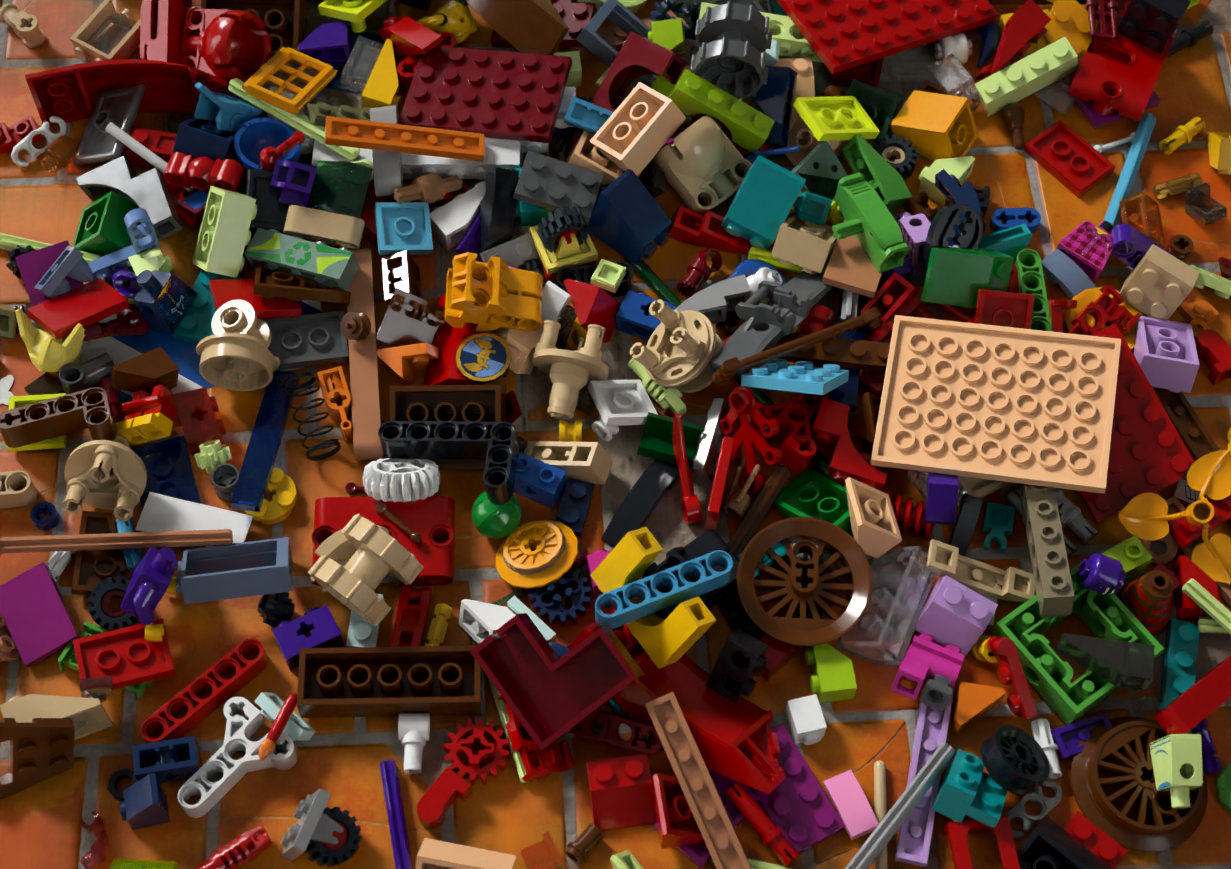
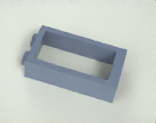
(625, 21)
(235, 570)

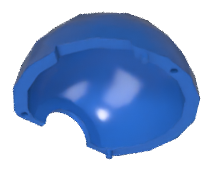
(259, 134)

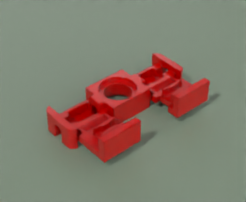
(1104, 310)
(534, 760)

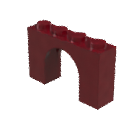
(636, 59)

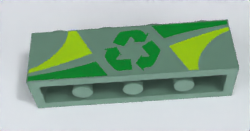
(302, 258)

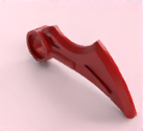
(690, 501)

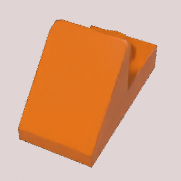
(403, 358)

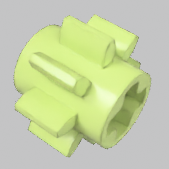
(212, 455)

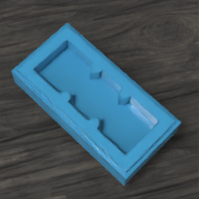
(586, 115)

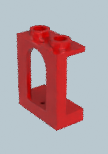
(957, 836)

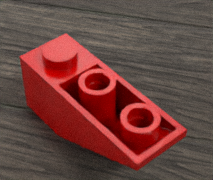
(1019, 30)

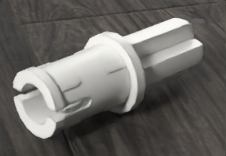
(1043, 736)

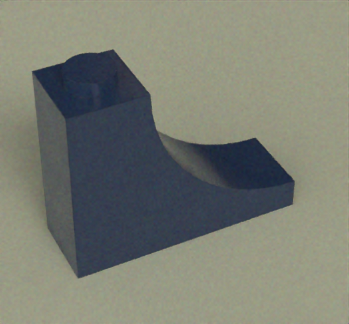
(777, 102)

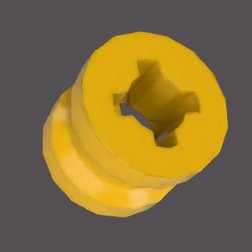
(570, 431)

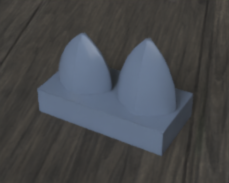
(68, 264)

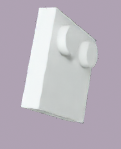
(621, 401)

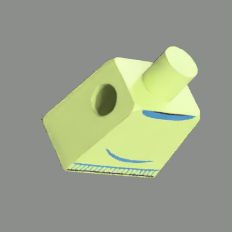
(1178, 766)

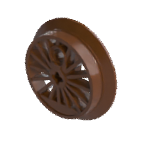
(806, 534)
(1131, 767)

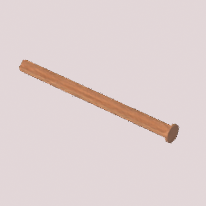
(115, 541)

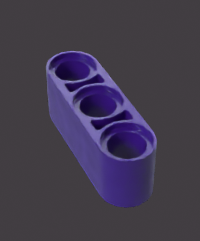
(1130, 244)

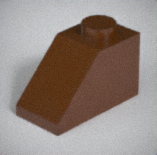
(145, 372)

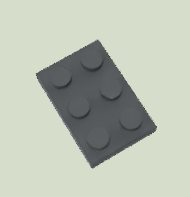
(557, 184)
(308, 340)

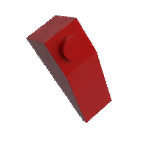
(409, 36)

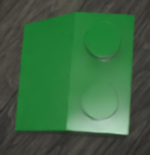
(103, 225)

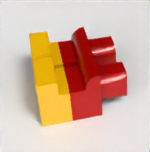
(147, 416)

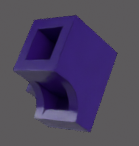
(295, 180)

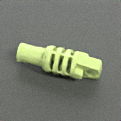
(665, 396)

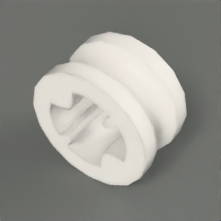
(602, 431)

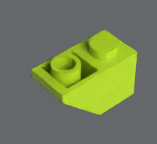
(832, 673)

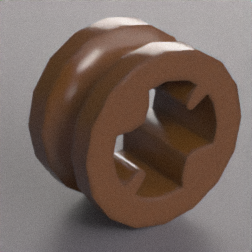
(1182, 240)

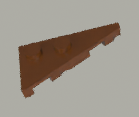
(294, 287)

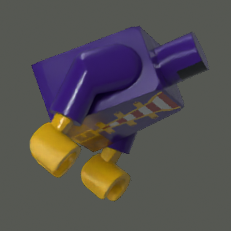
(148, 586)

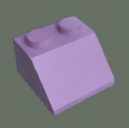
(955, 614)

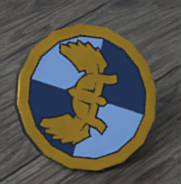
(483, 358)

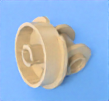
(238, 351)

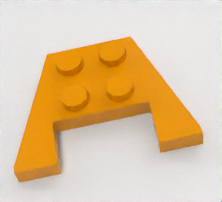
(1067, 20)

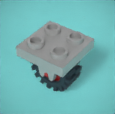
(323, 832)

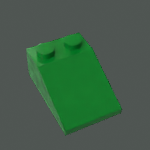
(959, 273)
(815, 497)

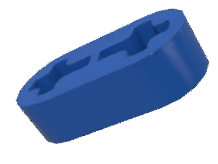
(1015, 217)

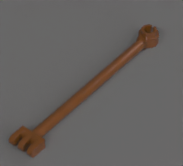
(869, 319)

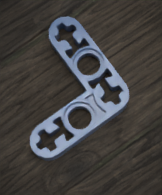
(104, 265)

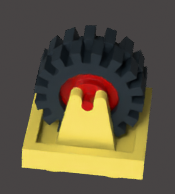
(563, 240)

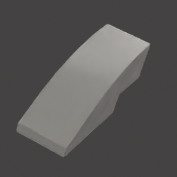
(718, 298)

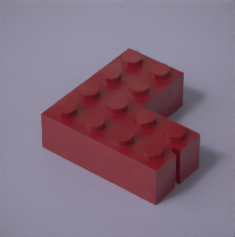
(549, 691)

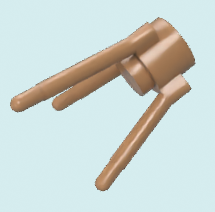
(738, 503)

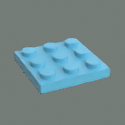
(795, 378)

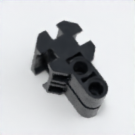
(702, 545)

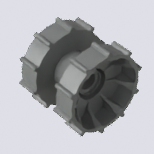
(733, 49)

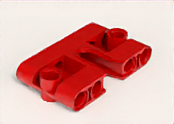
(1118, 74)
(429, 517)

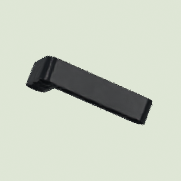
(459, 440)

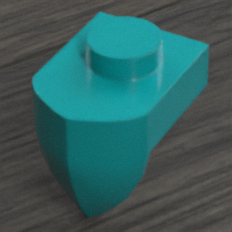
(812, 207)

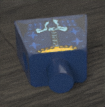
(163, 300)

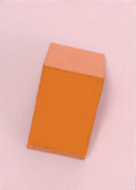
(972, 703)

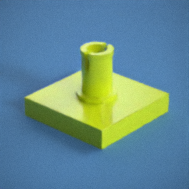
(350, 10)

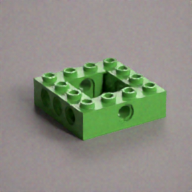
(1044, 668)

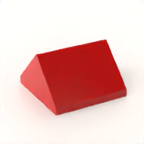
(593, 306)
(673, 815)

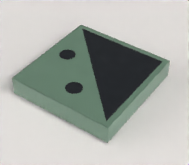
(821, 171)

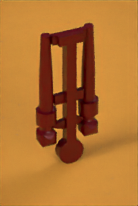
(1112, 12)

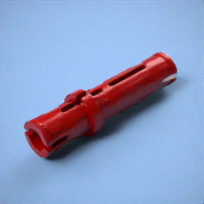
(762, 824)

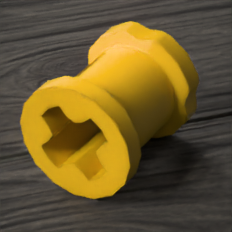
(980, 647)

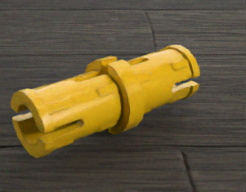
(1182, 135)

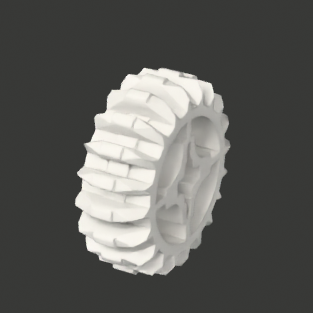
(401, 479)

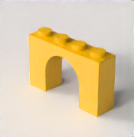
(661, 638)

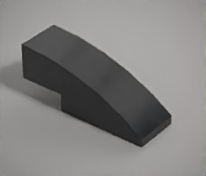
(498, 207)

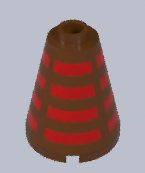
(1150, 600)

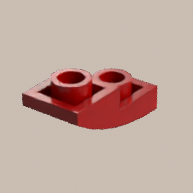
(15, 133)

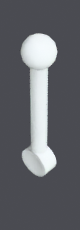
(1101, 148)

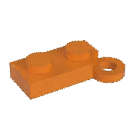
(1197, 311)

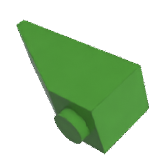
(877, 173)

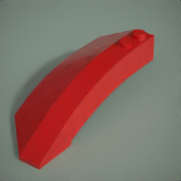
(73, 89)
(730, 736)

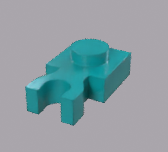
(998, 523)

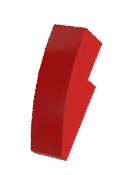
(705, 231)

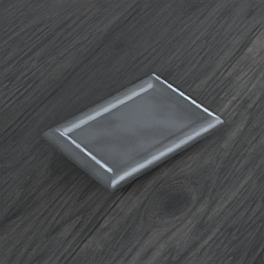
(111, 106)

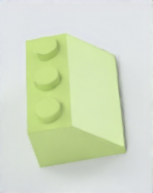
(224, 232)

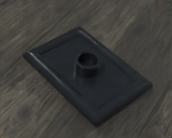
(270, 211)

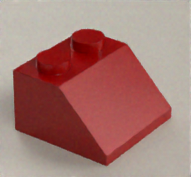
(620, 792)

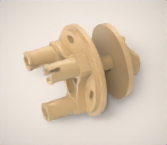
(679, 349)

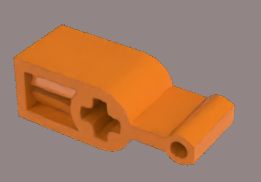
(337, 400)

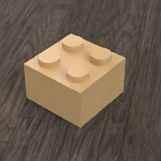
(1158, 284)

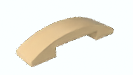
(980, 577)

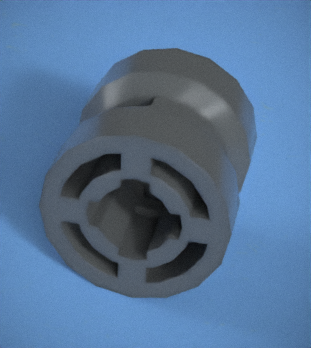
(224, 480)

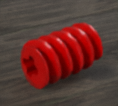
(910, 515)

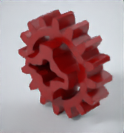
(488, 754)

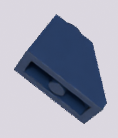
(145, 803)

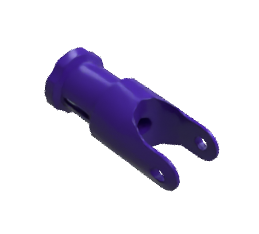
(116, 280)

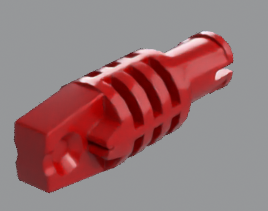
(238, 852)

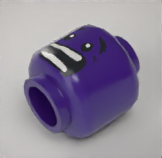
(1102, 574)

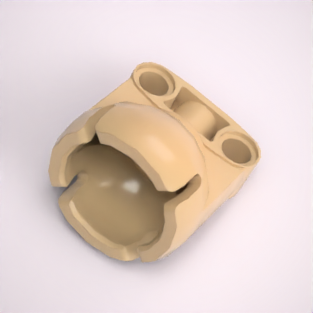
(702, 165)

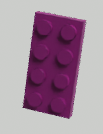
(799, 801)

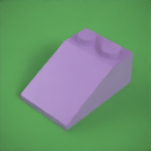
(1166, 353)

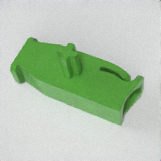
(870, 223)

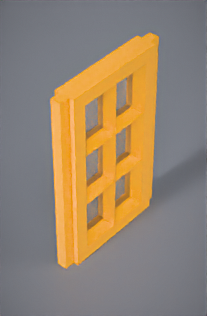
(289, 80)

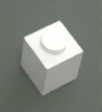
(805, 720)

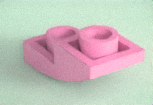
(851, 804)

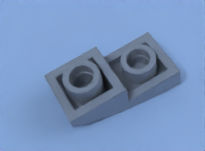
(1065, 272)

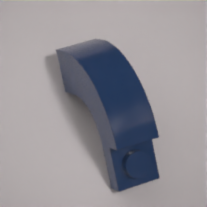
(966, 195)

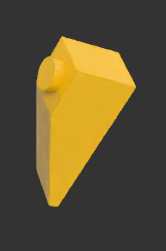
(383, 84)

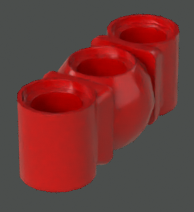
(202, 172)

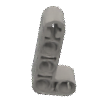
(386, 164)

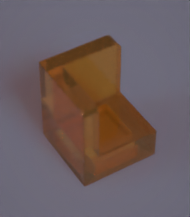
(542, 854)

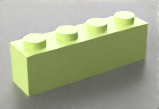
(1027, 76)

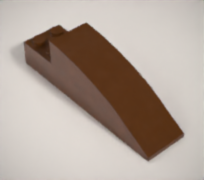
(525, 24)

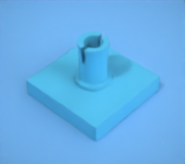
(403, 228)

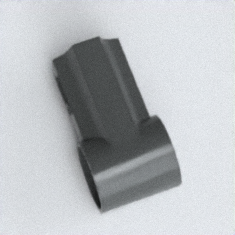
(85, 374)

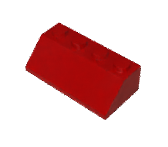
(448, 340)

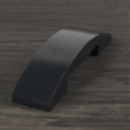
(641, 500)

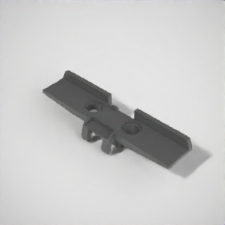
(785, 311)

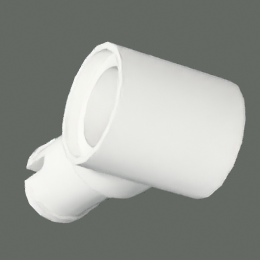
(413, 732)

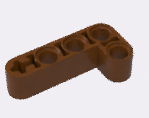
(60, 417)

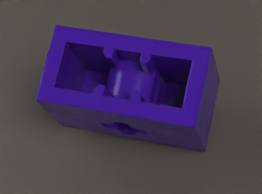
(318, 624)

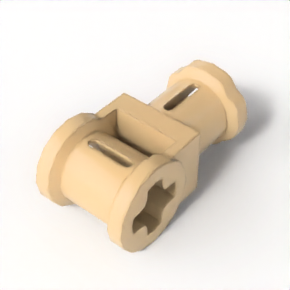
(24, 25)

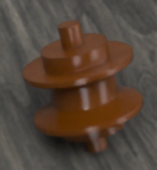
(355, 326)

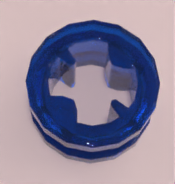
(46, 523)

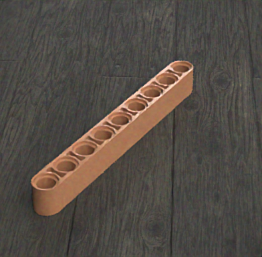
(365, 364)

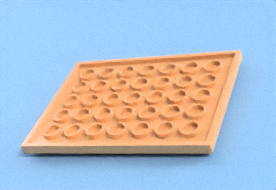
(998, 403)

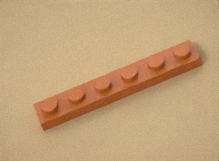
(404, 138)

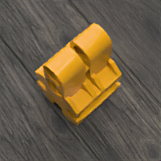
(504, 295)

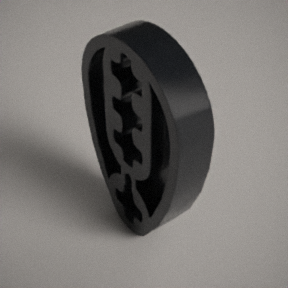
(942, 228)

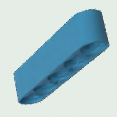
(673, 579)

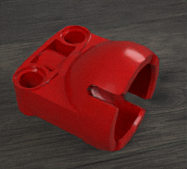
(224, 42)

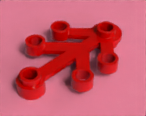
(743, 405)

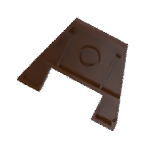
(36, 751)

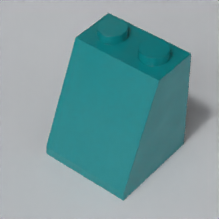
(762, 203)

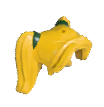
(448, 18)

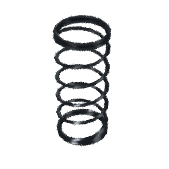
(325, 444)

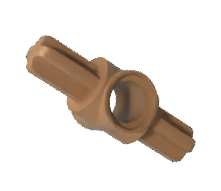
(428, 189)

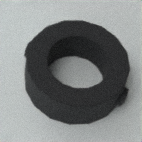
(115, 778)

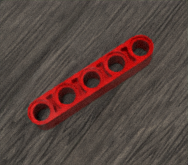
(211, 681)
(1197, 701)

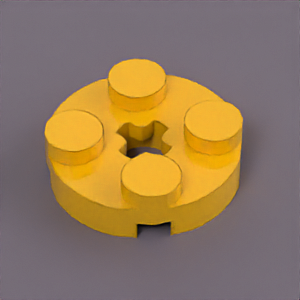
(282, 502)

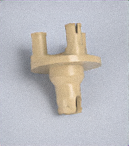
(569, 369)
(104, 477)

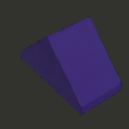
(941, 498)

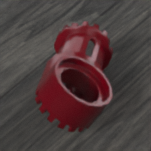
(699, 272)

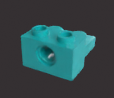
(970, 791)

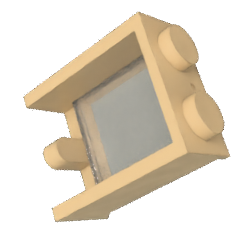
(107, 35)

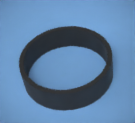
(966, 523)

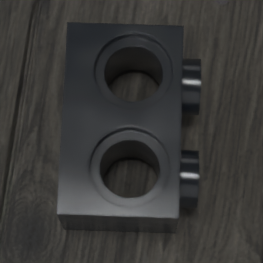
(733, 663)

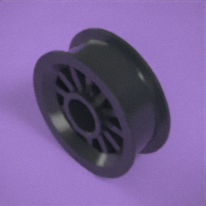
(1014, 760)

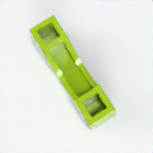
(671, 36)
(745, 123)

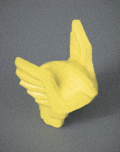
(46, 351)

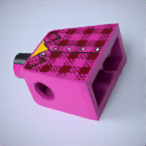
(1089, 247)

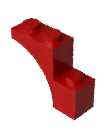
(832, 428)

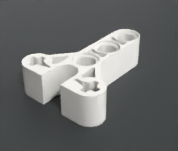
(236, 739)

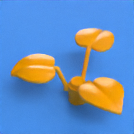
(1148, 516)

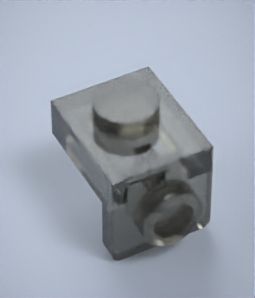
(1201, 206)

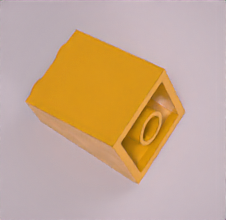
(936, 125)

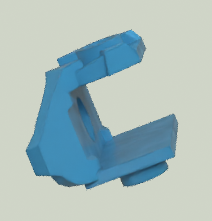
(224, 108)

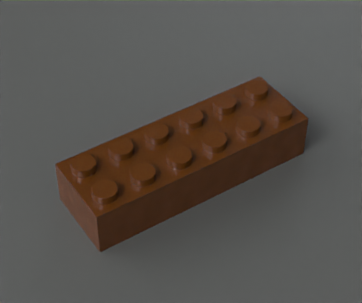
(388, 681)

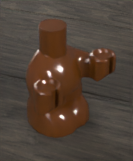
(919, 205)

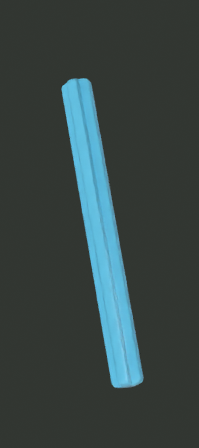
(1130, 168)

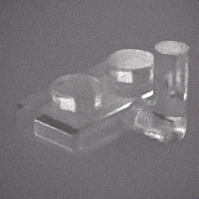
(1056, 95)

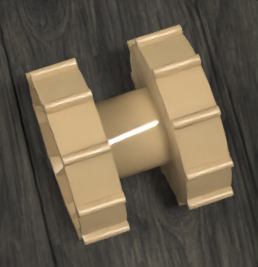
(375, 558)

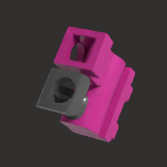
(931, 662)

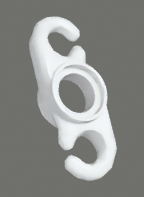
(26, 143)

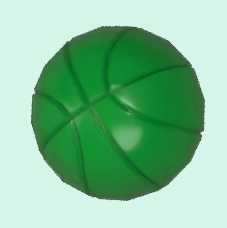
(496, 520)

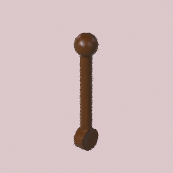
(381, 509)

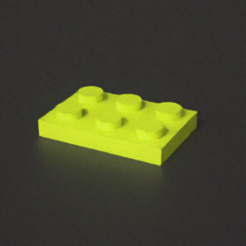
(835, 118)

